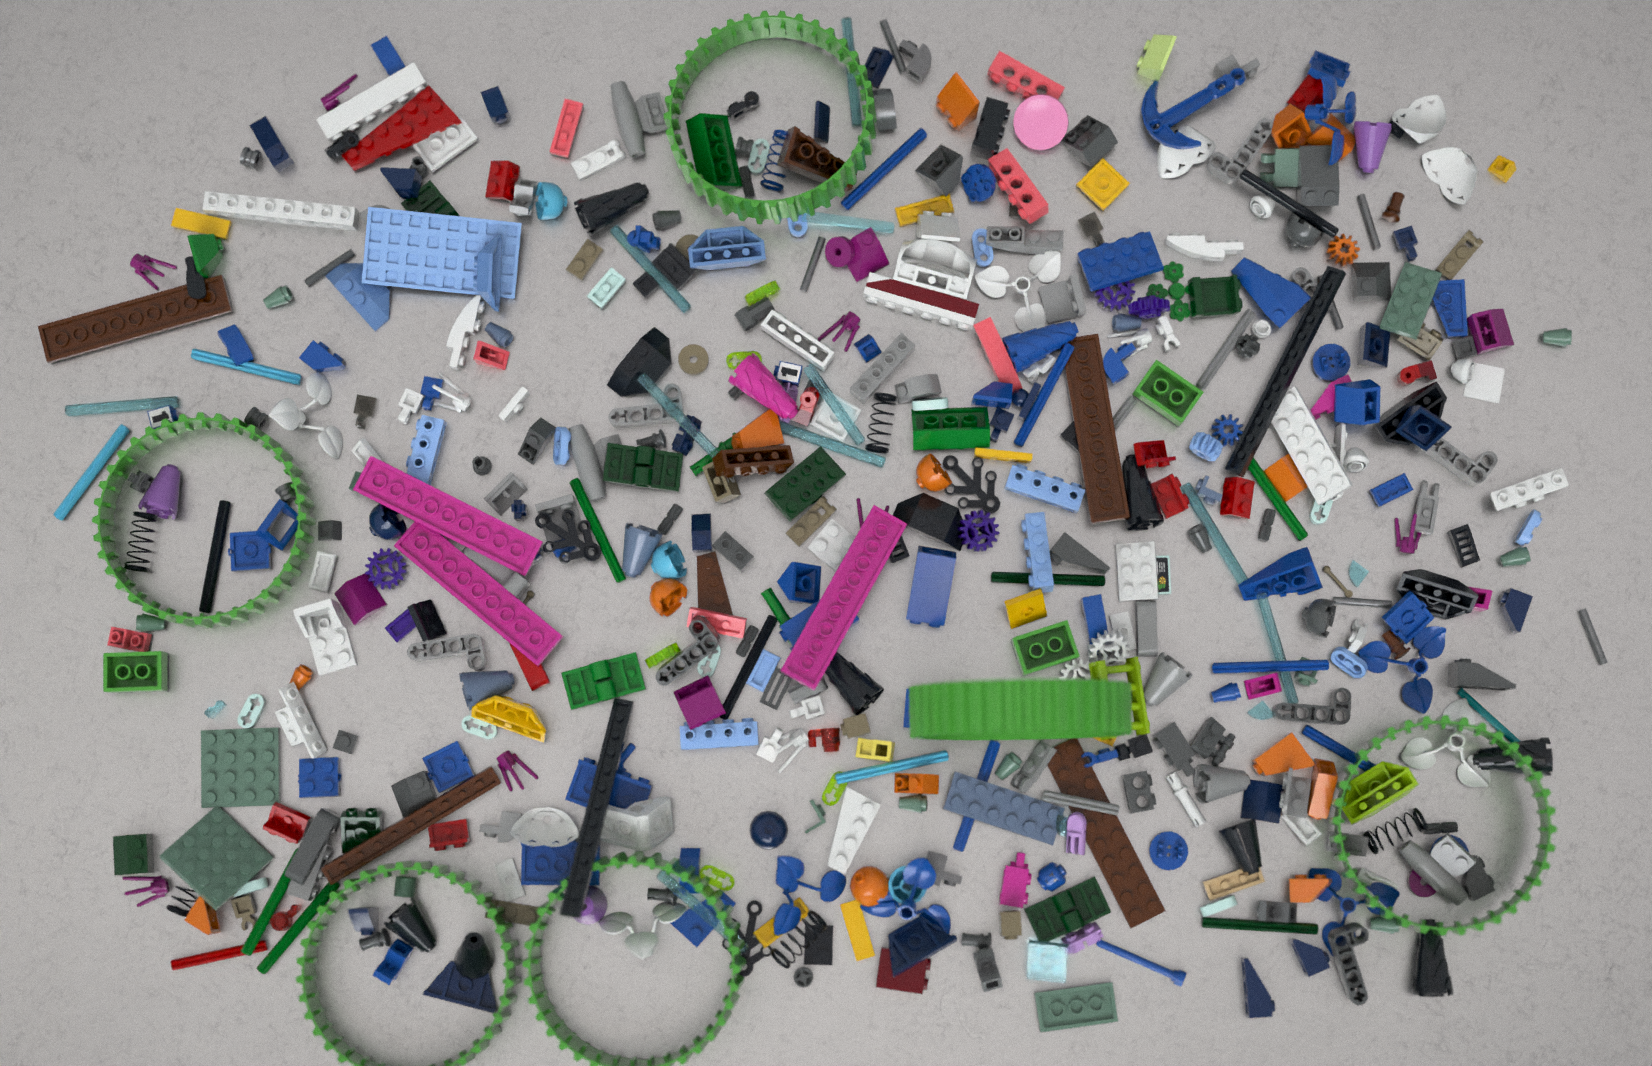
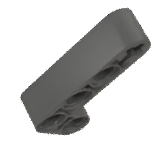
(686, 655)
(1310, 710)
(312, 845)
(1351, 964)

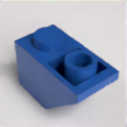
(319, 358)

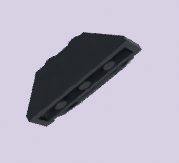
(648, 356)
(1429, 397)
(931, 519)
(1441, 594)

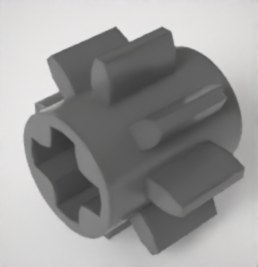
(1248, 345)
(140, 481)

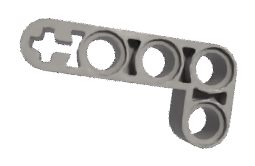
(1246, 150)
(646, 411)
(1469, 465)
(506, 577)
(445, 644)

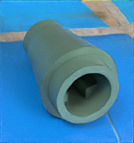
(280, 296)
(1558, 337)
(1518, 556)
(149, 623)
(1009, 765)
(914, 803)
(1384, 925)

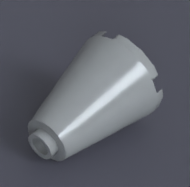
(1164, 679)
(1218, 782)

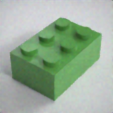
(1167, 393)
(1045, 647)
(135, 672)

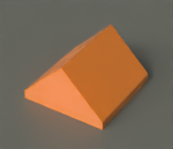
(1324, 135)
(1286, 477)
(203, 917)

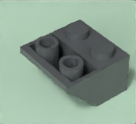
(1090, 140)

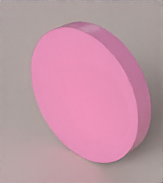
(1041, 121)

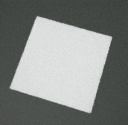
(1485, 383)

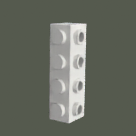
(798, 340)

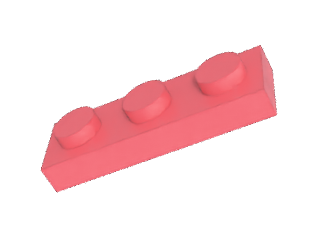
(566, 128)
(723, 623)

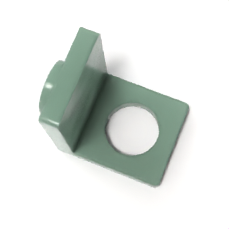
(1305, 679)
(820, 812)

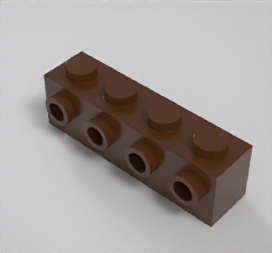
(753, 460)

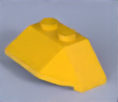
(511, 716)

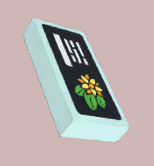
(1163, 574)

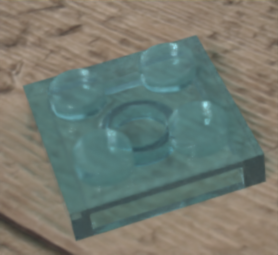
(1047, 961)

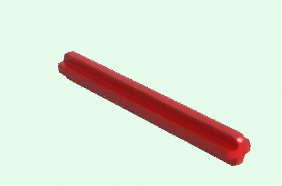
(214, 956)

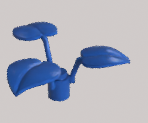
(1320, 111)
(1430, 643)
(787, 873)
(921, 874)
(1386, 894)

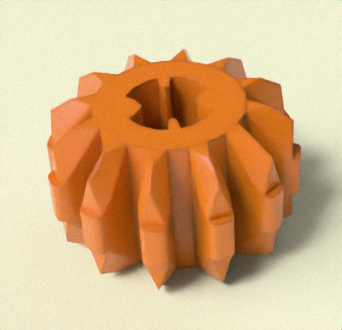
(1342, 242)

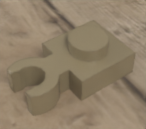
(244, 908)

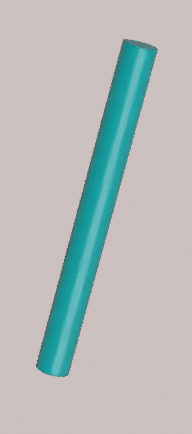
(1487, 716)

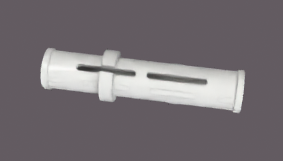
(1182, 792)

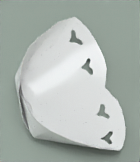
(1422, 123)
(1170, 158)
(1452, 172)
(545, 833)

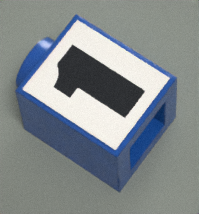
(788, 372)
(157, 415)

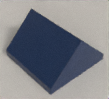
(1373, 346)
(1422, 427)
(1262, 801)

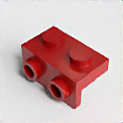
(1307, 93)
(502, 180)
(1152, 453)
(1237, 497)
(287, 823)
(449, 833)

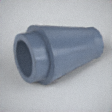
(1125, 322)
(499, 334)

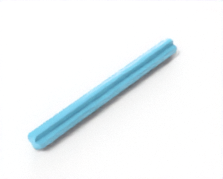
(249, 367)
(91, 472)
(891, 767)

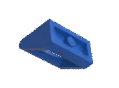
(268, 522)

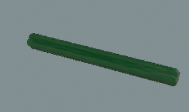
(1058, 579)
(1255, 925)

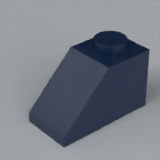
(495, 105)
(404, 181)
(701, 533)
(1514, 608)
(1310, 957)

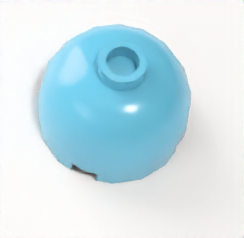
(550, 201)
(668, 561)
(900, 890)

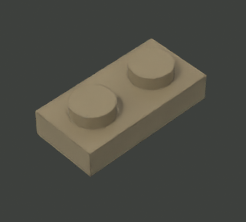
(584, 259)

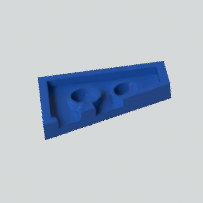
(1451, 307)
(693, 926)

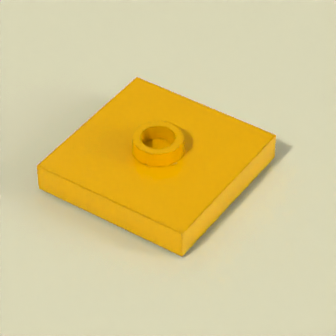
(1103, 184)
(1025, 608)

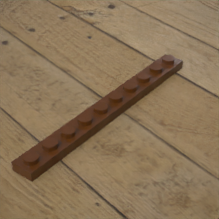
(410, 825)

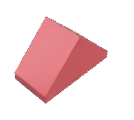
(491, 356)

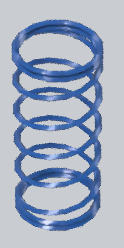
(783, 133)

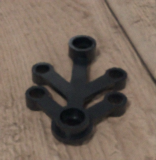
(973, 486)
(570, 538)
(748, 938)

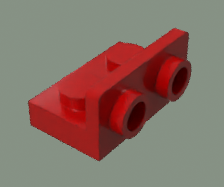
(1170, 496)

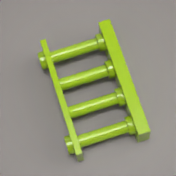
(1099, 671)

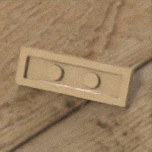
(1231, 883)

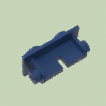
(684, 442)

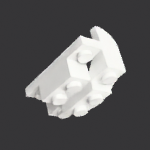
(935, 266)

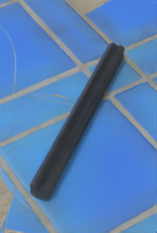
(1289, 203)
(214, 556)
(748, 666)

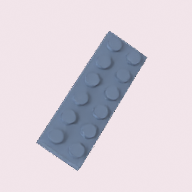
(1002, 808)

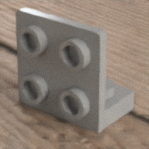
(1062, 300)
(555, 508)
(1296, 797)

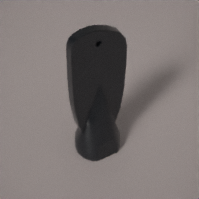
(195, 282)

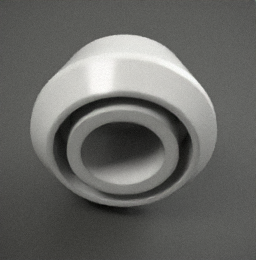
(1262, 206)
(1463, 369)
(1355, 460)

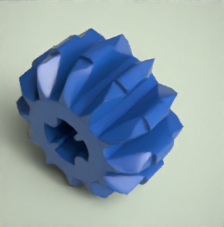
(1224, 423)

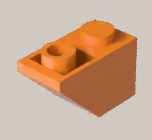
(916, 783)
(1307, 889)

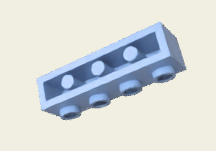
(426, 448)
(1045, 489)
(1038, 552)
(720, 735)

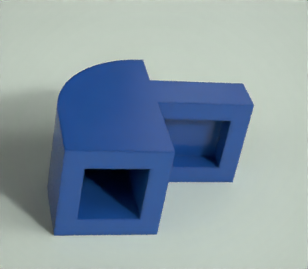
(1113, 362)
(690, 857)
(394, 962)

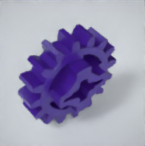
(1121, 291)
(1149, 307)
(983, 524)
(381, 575)

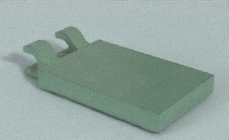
(1285, 167)

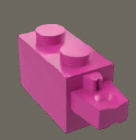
(1014, 883)

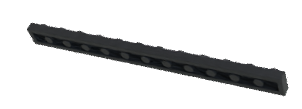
(1285, 371)
(596, 809)

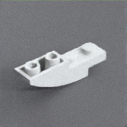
(1195, 246)
(465, 325)

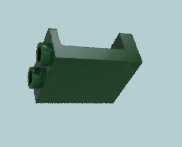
(1214, 296)

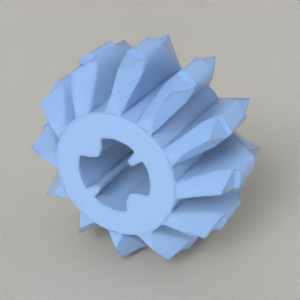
(1206, 446)

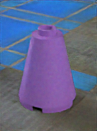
(1370, 143)
(163, 493)
(596, 906)

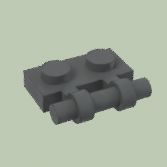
(1208, 738)

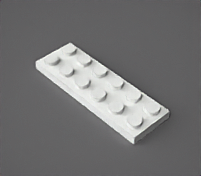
(1309, 448)

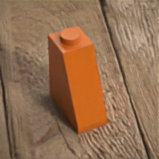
(760, 432)
(1281, 756)
(1322, 788)

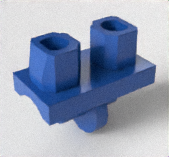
(643, 239)

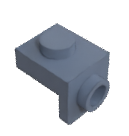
(1208, 495)

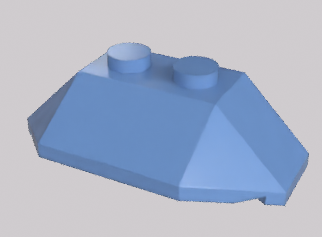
(726, 249)
(489, 272)
(367, 299)

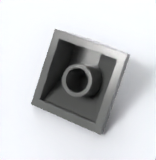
(942, 170)
(1371, 281)
(414, 792)

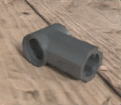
(750, 316)

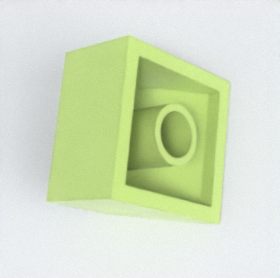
(1156, 57)

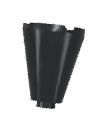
(1244, 845)
(412, 926)
(473, 957)

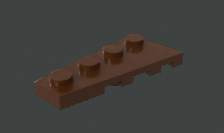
(711, 586)

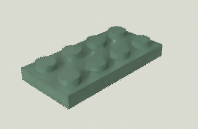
(1410, 300)
(1076, 1007)

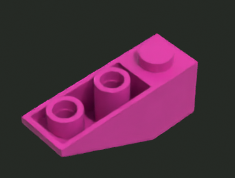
(1326, 400)

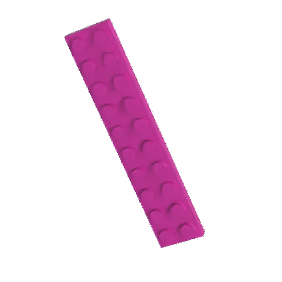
(448, 516)
(479, 592)
(843, 597)

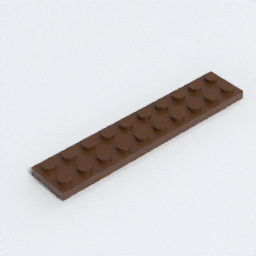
(132, 320)
(1095, 431)
(1106, 837)

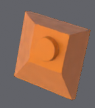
(1290, 128)

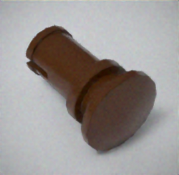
(1393, 210)
(1395, 644)

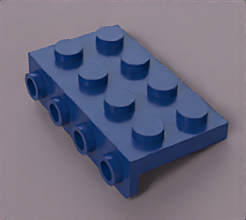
(1120, 261)
(624, 792)
(550, 864)

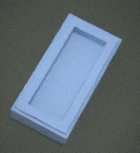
(763, 670)

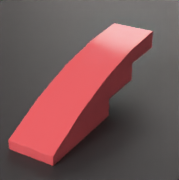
(996, 353)

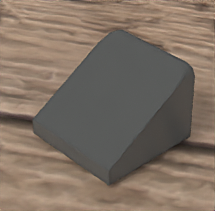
(329, 530)

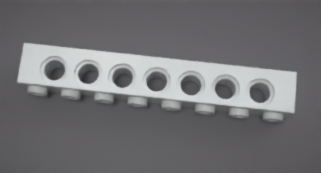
(280, 210)

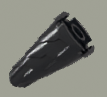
(604, 208)
(1141, 501)
(854, 686)
(1493, 759)
(1431, 966)

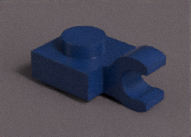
(1406, 239)
(1000, 421)
(519, 510)

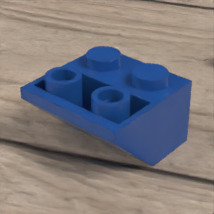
(1357, 402)

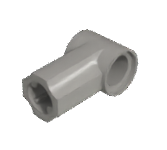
(800, 692)

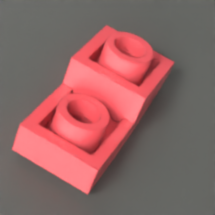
(129, 639)

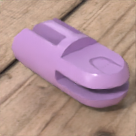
(1076, 834)

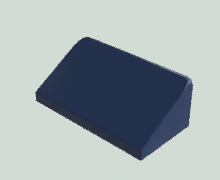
(877, 65)
(822, 122)

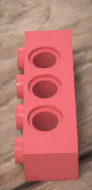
(1022, 72)
(1037, 206)

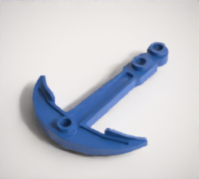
(1175, 114)

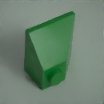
(206, 253)

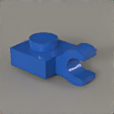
(429, 392)
(1104, 755)

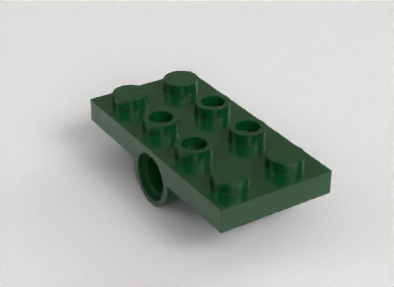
(429, 201)
(642, 467)
(805, 484)
(1067, 910)

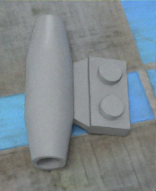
(637, 116)
(590, 460)
(1441, 866)

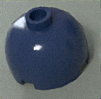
(385, 523)
(768, 830)

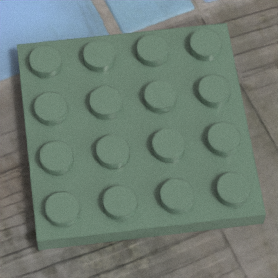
(240, 767)
(216, 857)

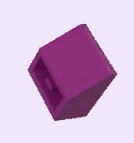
(1489, 330)
(699, 702)

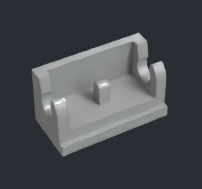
(505, 493)

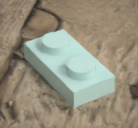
(606, 288)

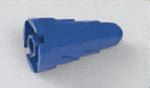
(1036, 343)

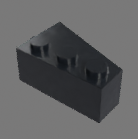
(990, 128)

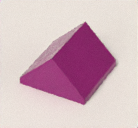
(360, 598)

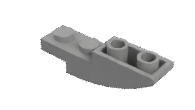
(1024, 241)

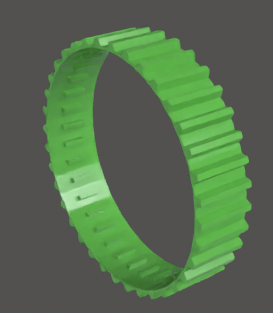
(749, 30)
(120, 472)
(1020, 709)
(1539, 793)
(308, 961)
(557, 1026)

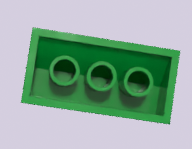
(714, 150)
(951, 428)

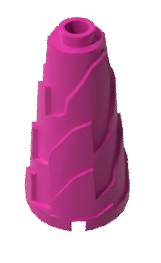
(759, 383)

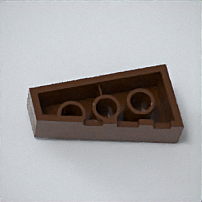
(808, 158)

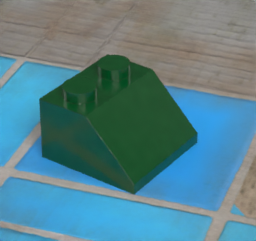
(133, 854)

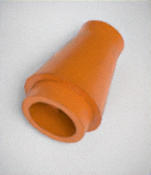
(301, 676)

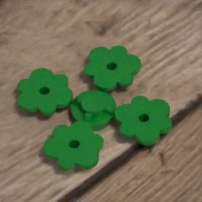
(1175, 291)

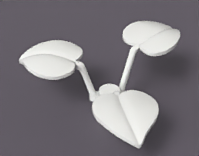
(995, 280)
(290, 417)
(1420, 755)
(641, 943)

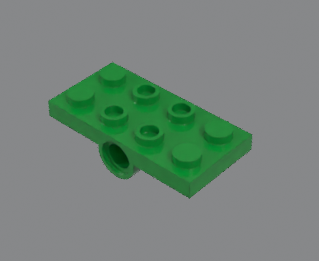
(603, 681)

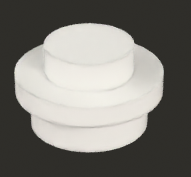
(1261, 328)

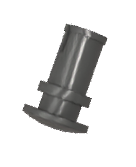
(418, 164)
(654, 440)
(481, 465)
(662, 895)
(378, 939)
(977, 940)

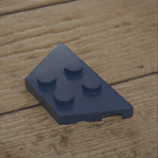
(916, 943)
(463, 990)

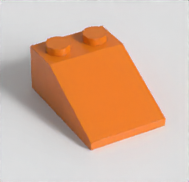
(957, 103)

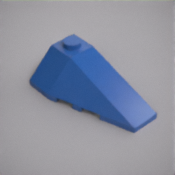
(1272, 293)
(1287, 575)

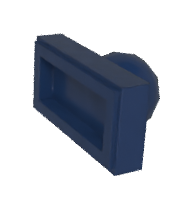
(1023, 399)

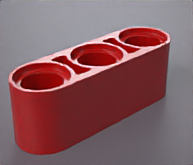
(534, 675)

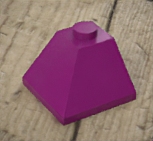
(868, 255)

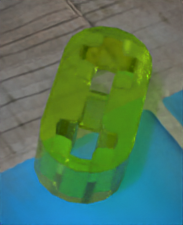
(766, 290)
(740, 356)
(662, 655)
(830, 786)
(719, 873)

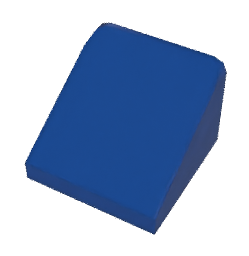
(867, 348)

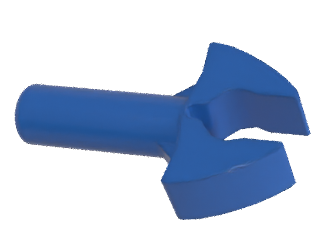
(625, 754)

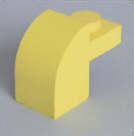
(875, 749)

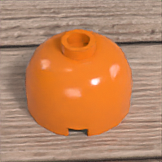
(931, 474)
(666, 596)
(869, 885)

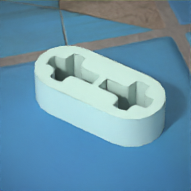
(754, 156)
(930, 403)
(1324, 512)
(713, 662)
(247, 708)
(477, 731)
(252, 887)
(1218, 905)

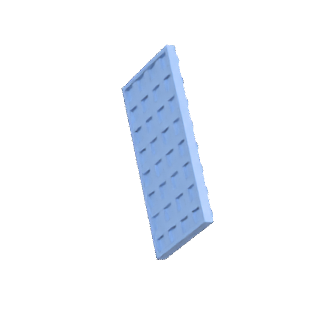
(435, 250)

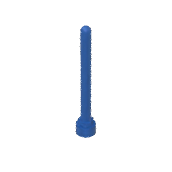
(1176, 976)

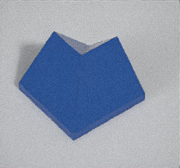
(994, 395)
(801, 583)

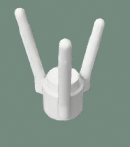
(1140, 338)
(461, 401)
(797, 738)
(1368, 877)

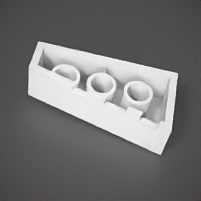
(853, 823)

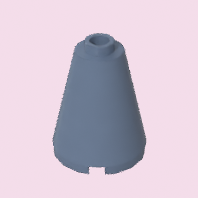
(638, 548)
(484, 684)

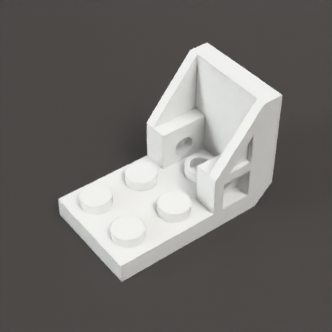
(327, 634)
(640, 825)

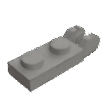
(1426, 509)
(1033, 766)

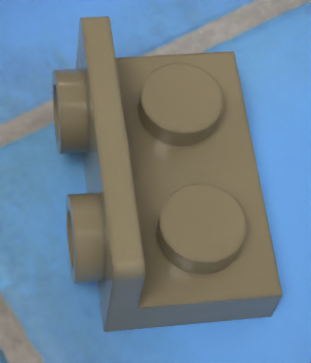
(1426, 343)

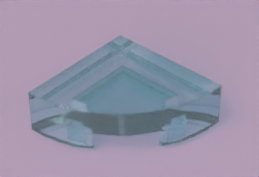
(1357, 573)
(1260, 711)
(213, 712)
(1061, 825)

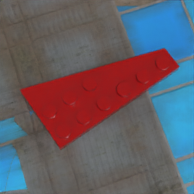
(407, 126)

